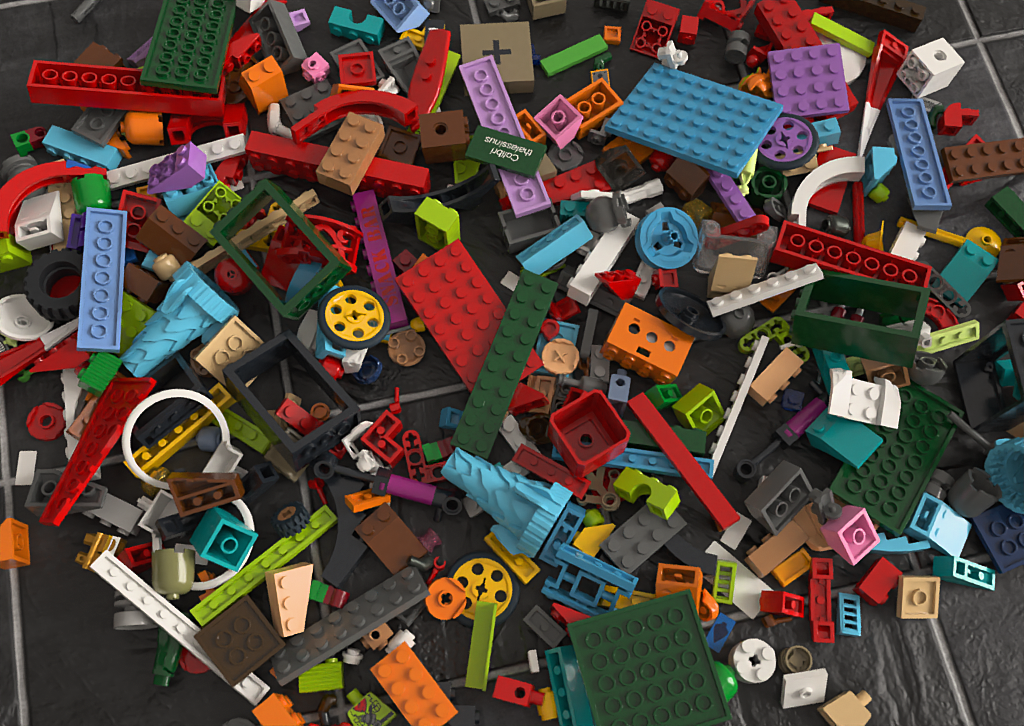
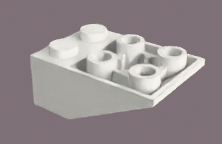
(40, 221)

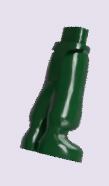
(167, 655)

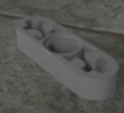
(588, 334)

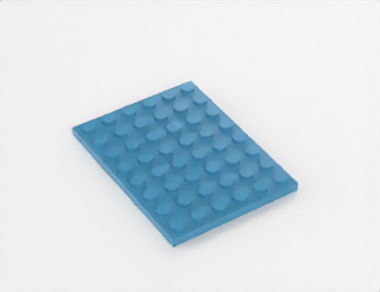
(694, 119)

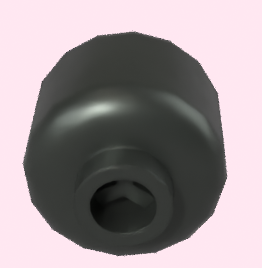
(836, 225)

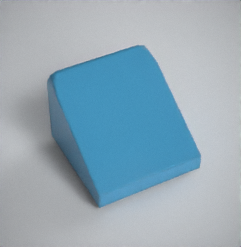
(450, 418)

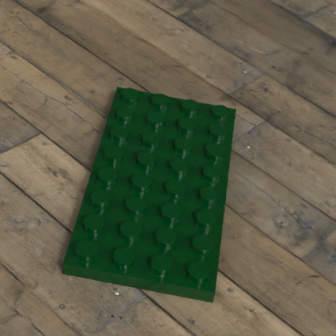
(189, 45)
(902, 465)

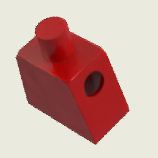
(509, 689)

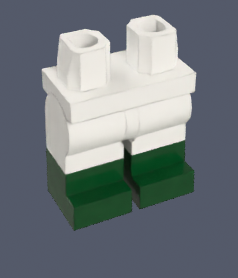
(906, 324)

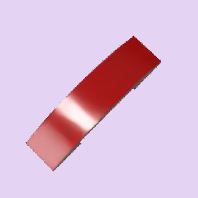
(820, 600)

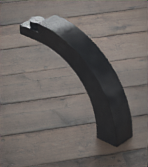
(255, 483)
(683, 552)

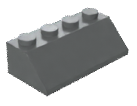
(278, 36)

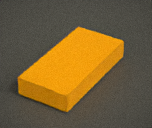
(792, 567)

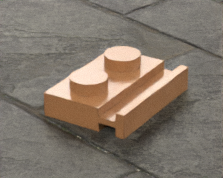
(546, 386)

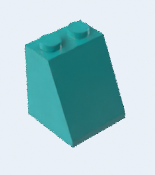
(223, 538)

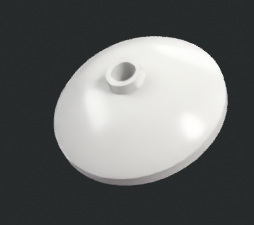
(21, 320)

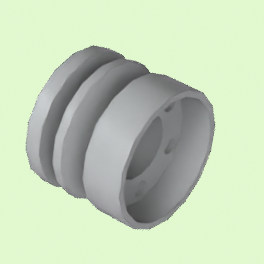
(131, 617)

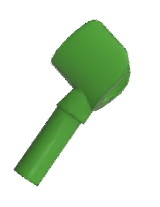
(26, 376)

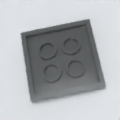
(302, 104)

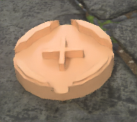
(560, 356)

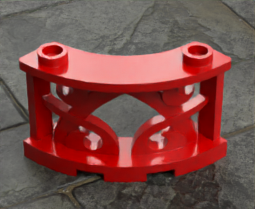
(725, 18)
(298, 254)

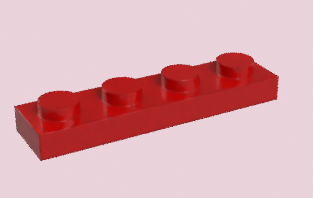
(550, 470)

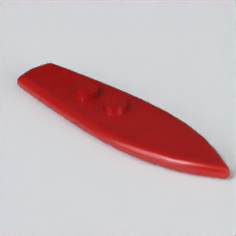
(429, 73)

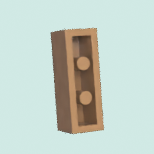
(775, 549)

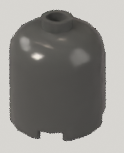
(973, 493)

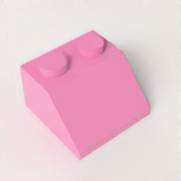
(559, 121)
(851, 534)

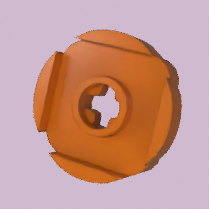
(457, 598)

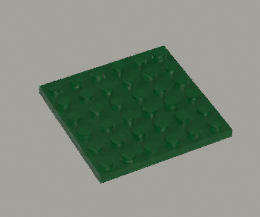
(649, 665)

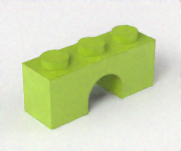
(633, 484)

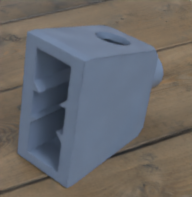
(618, 391)

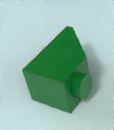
(663, 395)

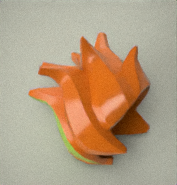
(757, 84)

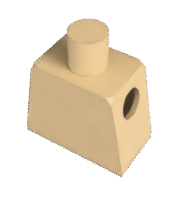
(847, 709)

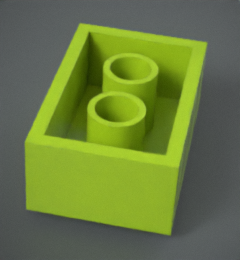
(437, 224)

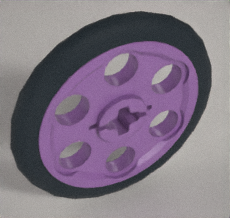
(791, 160)

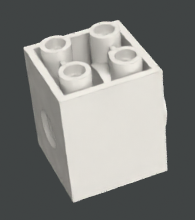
(930, 67)

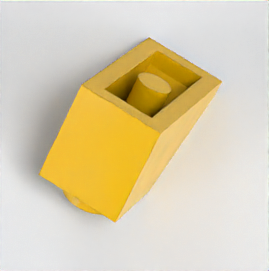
(591, 537)

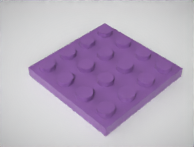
(809, 80)

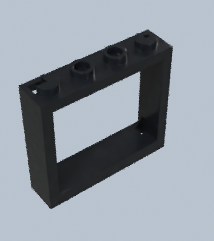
(178, 410)

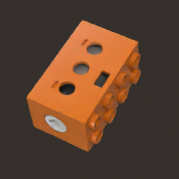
(646, 345)

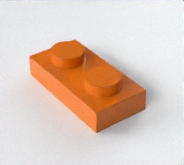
(364, 500)

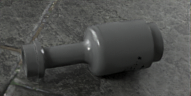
(584, 383)

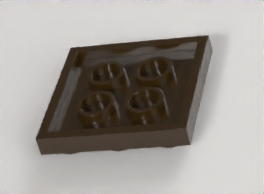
(239, 640)

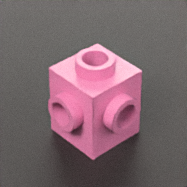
(315, 68)

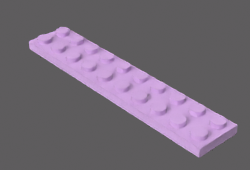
(496, 112)

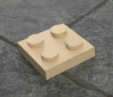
(918, 596)

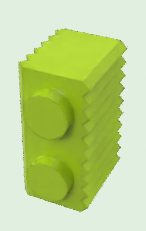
(323, 677)

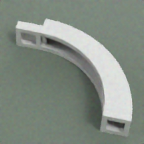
(831, 172)

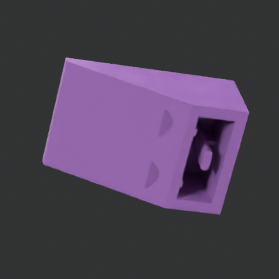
(178, 170)

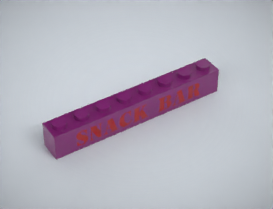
(379, 256)

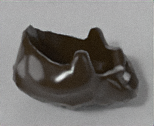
(536, 428)

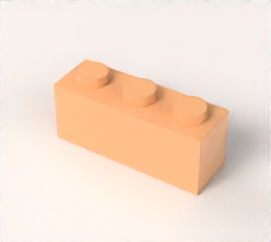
(775, 377)

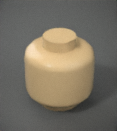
(165, 266)

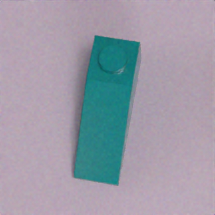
(963, 572)

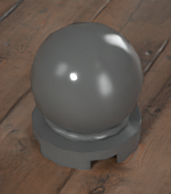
(14, 166)
(606, 213)

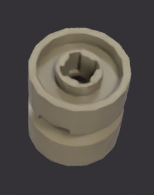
(794, 659)

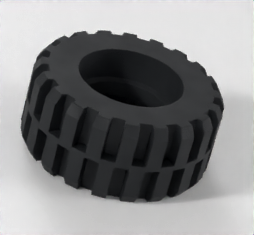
(44, 275)

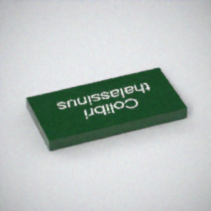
(506, 151)

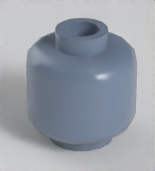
(209, 438)

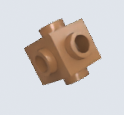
(379, 643)

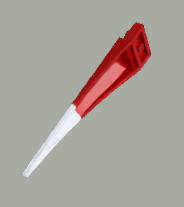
(886, 61)
(20, 357)

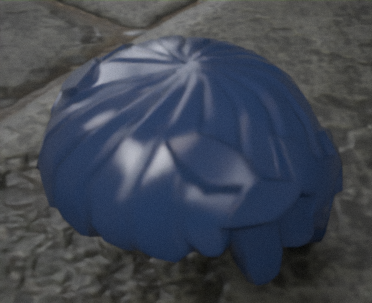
(369, 370)

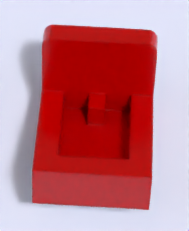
(664, 278)
(564, 309)

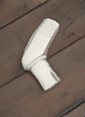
(274, 122)

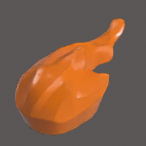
(708, 607)

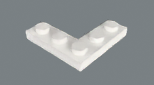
(512, 435)

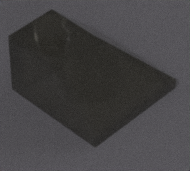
(619, 167)

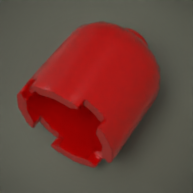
(233, 286)

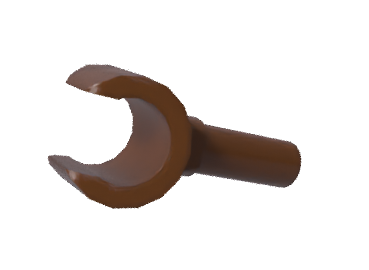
(584, 367)
(769, 620)

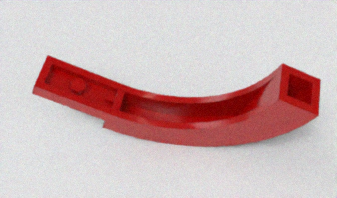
(357, 102)
(33, 179)

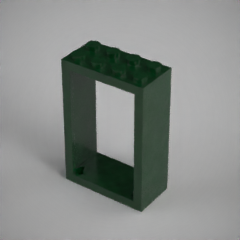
(242, 213)
(855, 337)

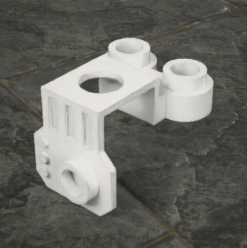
(366, 459)

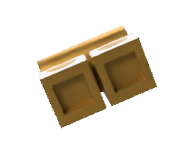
(99, 543)

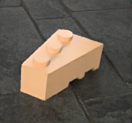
(289, 596)

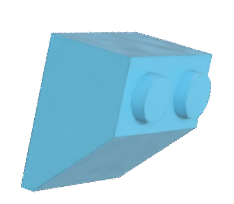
(877, 166)

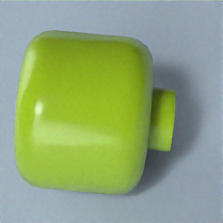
(879, 193)
(593, 518)

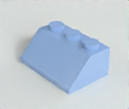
(401, 13)

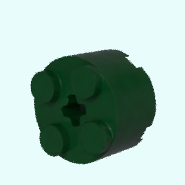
(766, 184)

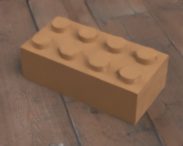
(350, 153)

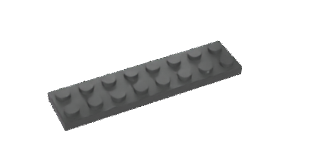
(349, 624)

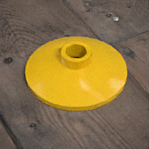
(979, 234)

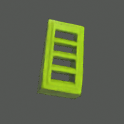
(731, 582)

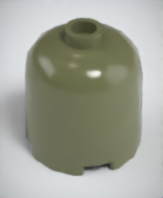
(173, 572)

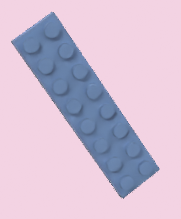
(918, 154)
(102, 281)

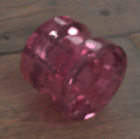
(430, 540)

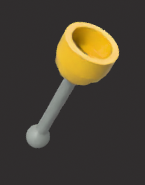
(416, 324)

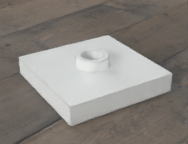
(589, 195)
(804, 688)

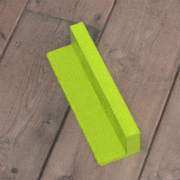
(481, 645)

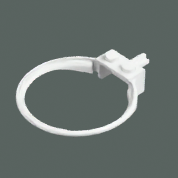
(222, 461)
(164, 506)

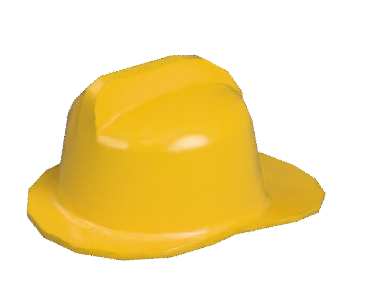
(875, 239)

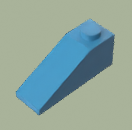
(563, 531)

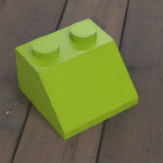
(699, 409)

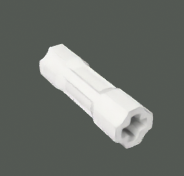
(647, 190)

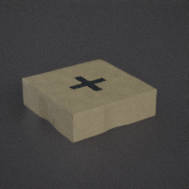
(508, 45)

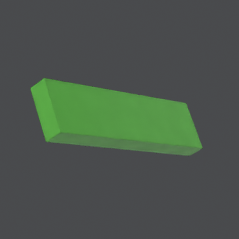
(573, 55)

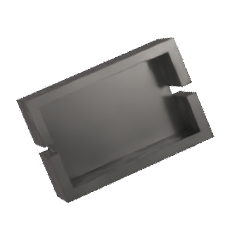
(528, 229)

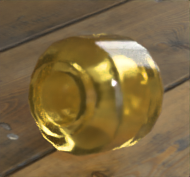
(159, 474)

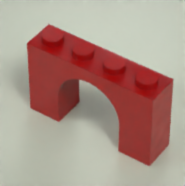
(183, 126)

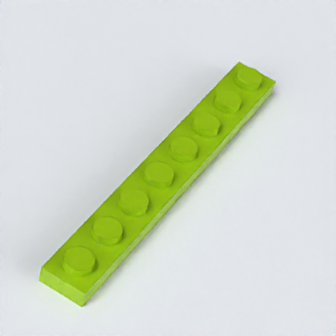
(254, 573)

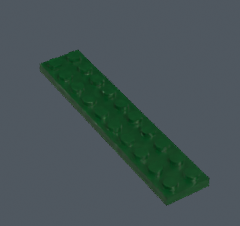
(504, 364)

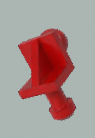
(757, 55)

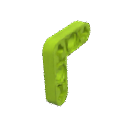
(777, 334)

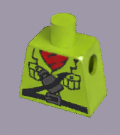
(369, 710)

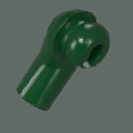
(601, 60)
(936, 109)

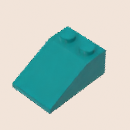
(966, 270)
(843, 438)

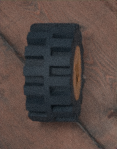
(290, 519)

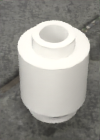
(399, 638)

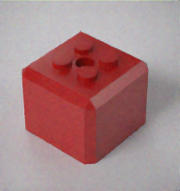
(590, 417)

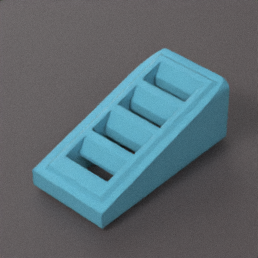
(855, 631)

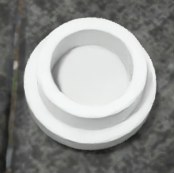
(352, 656)

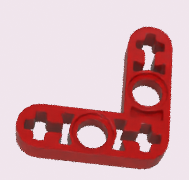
(427, 470)

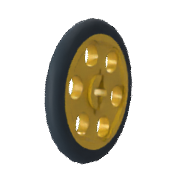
(345, 338)
(491, 562)

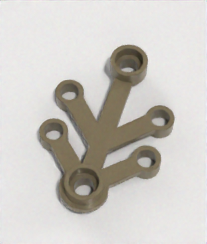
(597, 485)

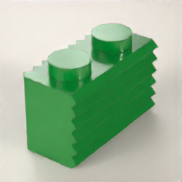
(99, 373)

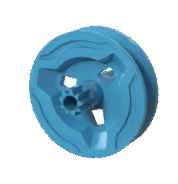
(650, 234)

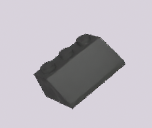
(779, 497)

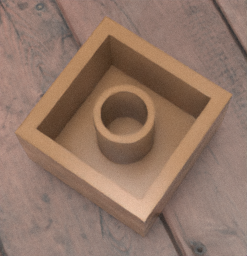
(895, 374)

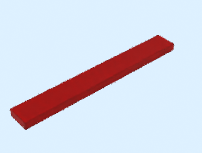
(683, 461)

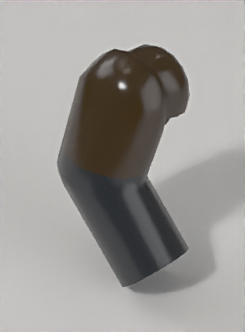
(324, 707)

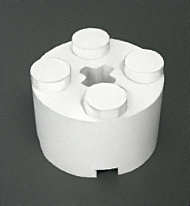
(762, 655)

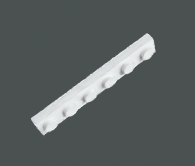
(765, 289)

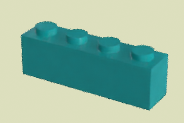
(568, 687)

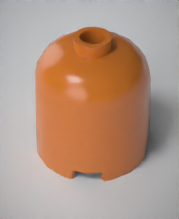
(143, 128)

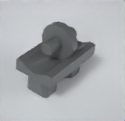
(824, 505)

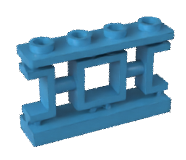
(592, 569)

